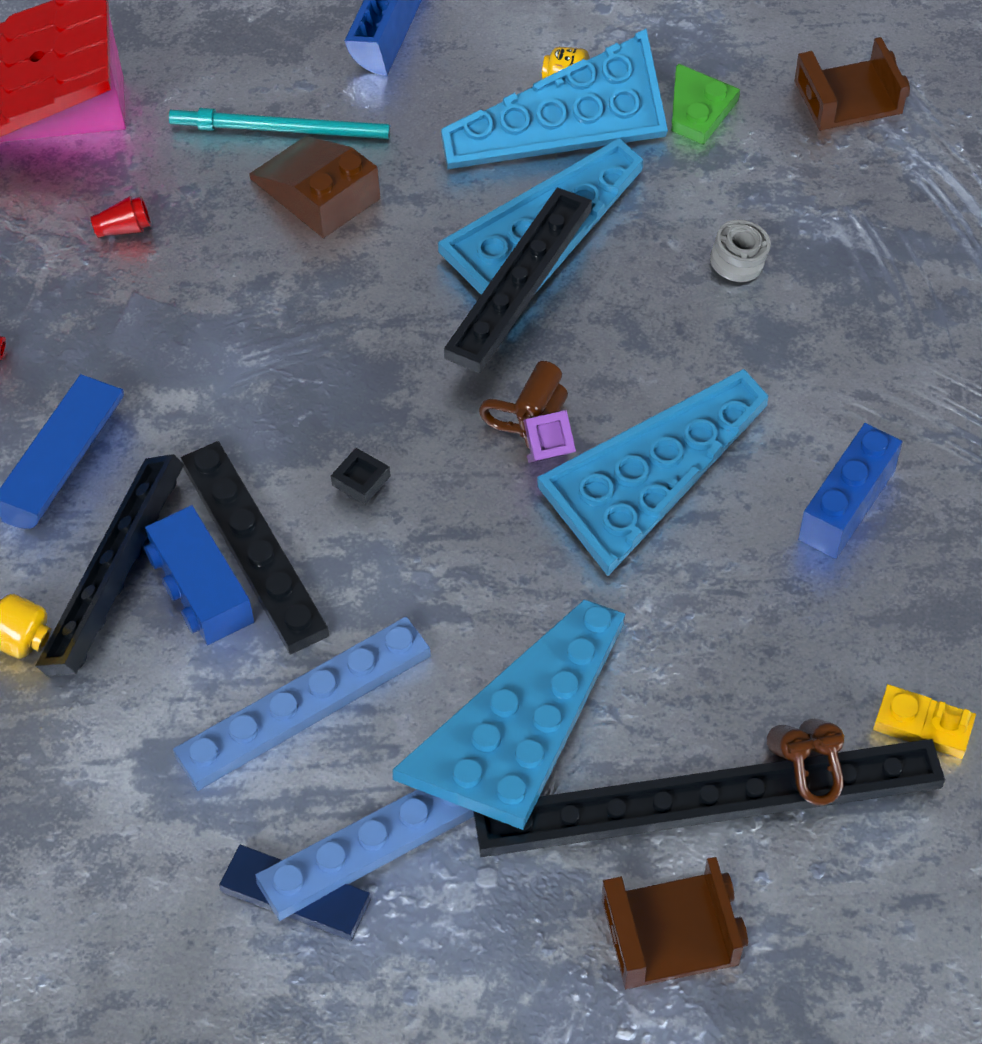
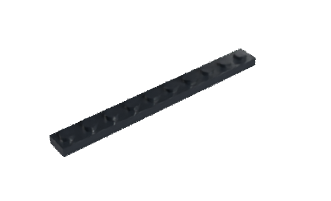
(711, 797)

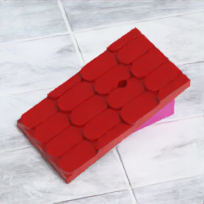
(60, 72)

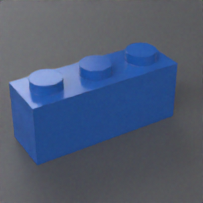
(850, 490)
(198, 576)

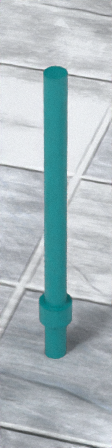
(208, 119)

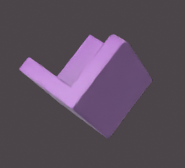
(549, 436)

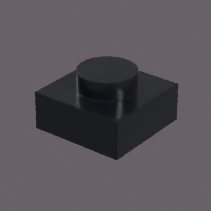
(360, 476)

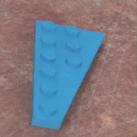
(567, 111)
(486, 243)
(635, 478)
(513, 731)

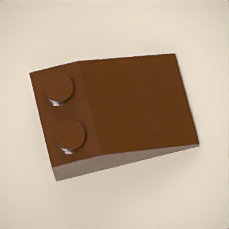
(320, 183)

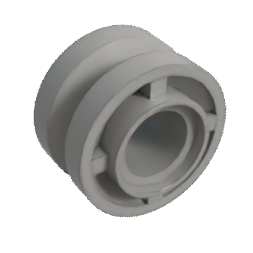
(740, 250)

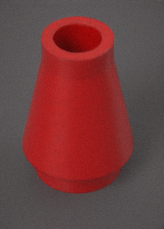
(122, 218)

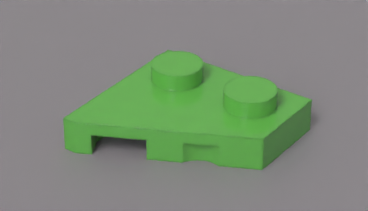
(700, 103)

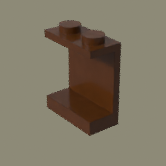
(854, 90)
(674, 927)

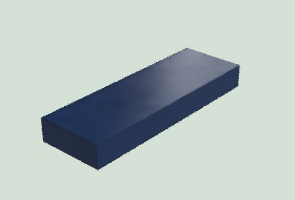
(333, 913)

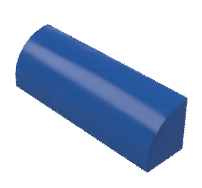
(380, 32)
(57, 451)

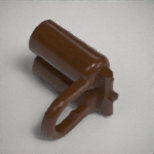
(539, 397)
(797, 745)

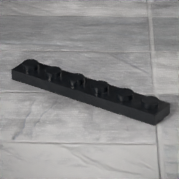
(517, 280)
(255, 548)
(109, 567)

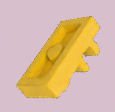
(921, 718)

